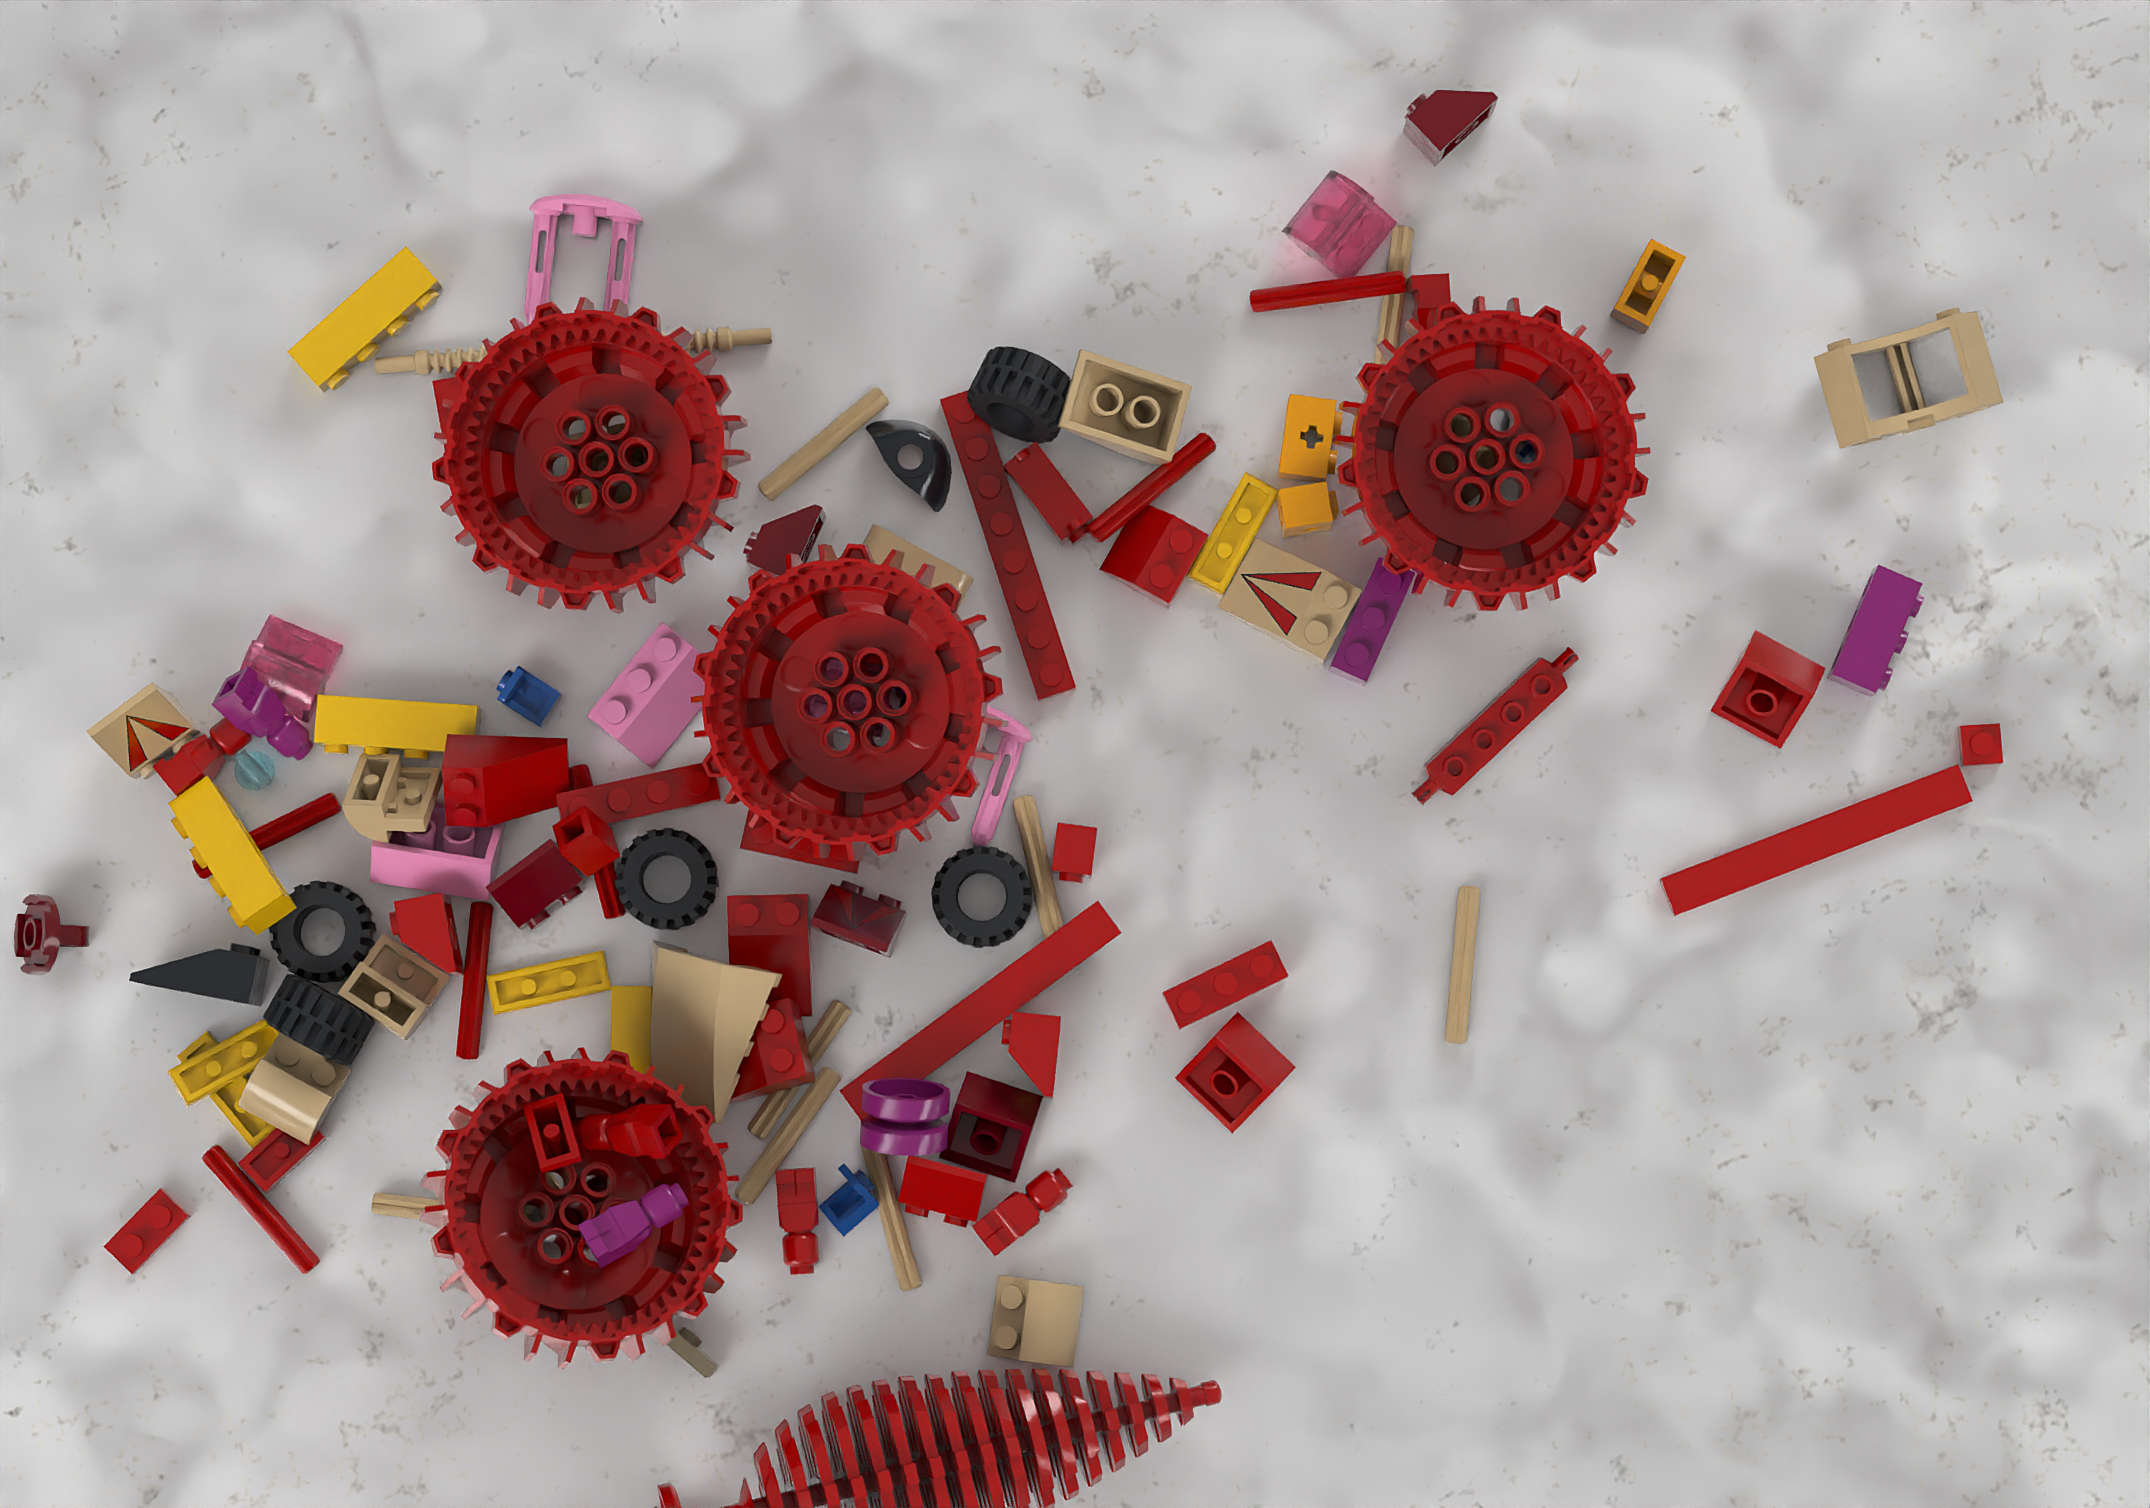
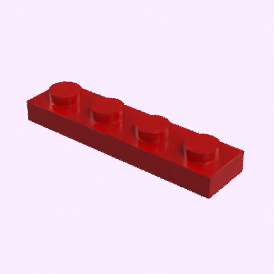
(643, 795)

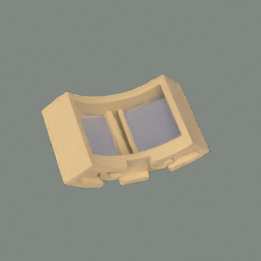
(1908, 379)

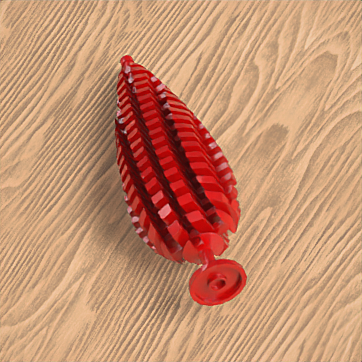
(966, 1448)

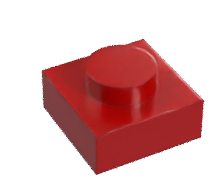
(1980, 745)

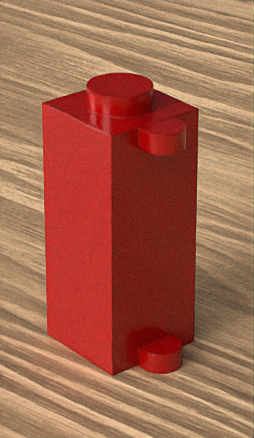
(1049, 494)

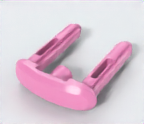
(586, 212)
(991, 806)

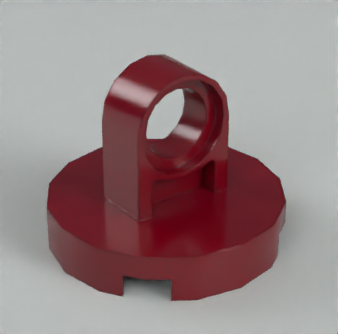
(40, 934)

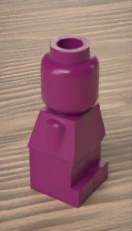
(261, 713)
(630, 1223)

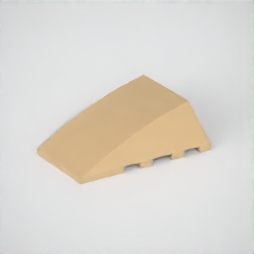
(704, 1022)

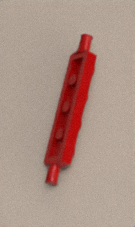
(1495, 726)

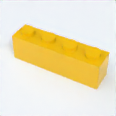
(365, 320)
(391, 725)
(231, 856)

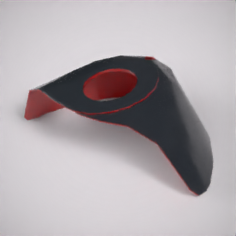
(933, 475)

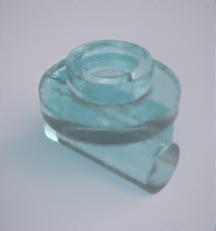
(253, 770)

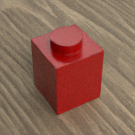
(586, 841)
(1074, 852)

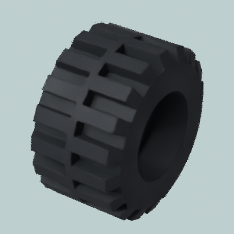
(1019, 394)
(637, 859)
(972, 862)
(357, 937)
(318, 1019)

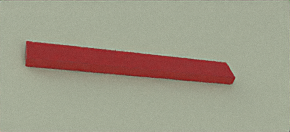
(1815, 840)
(991, 1002)

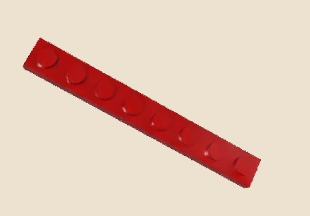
(1009, 548)

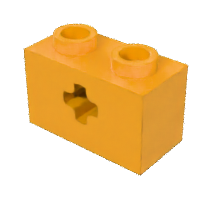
(1647, 286)
(1306, 415)
(1306, 509)

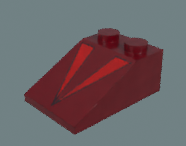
(860, 919)

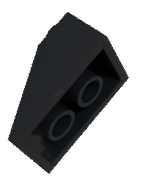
(219, 973)

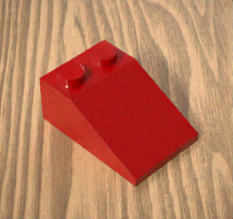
(501, 777)
(776, 937)
(778, 1055)

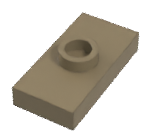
(686, 1346)

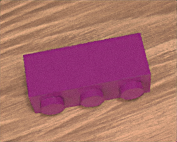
(1370, 624)
(1876, 631)

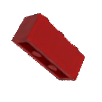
(1225, 985)

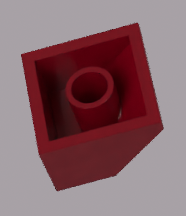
(1445, 120)
(786, 535)
(537, 886)
(991, 1126)

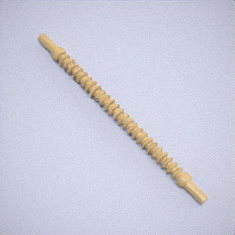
(424, 362)

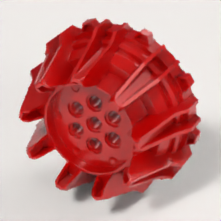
(1555, 400)
(517, 423)
(775, 662)
(570, 1298)

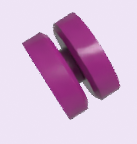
(904, 1116)

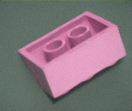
(651, 697)
(441, 859)

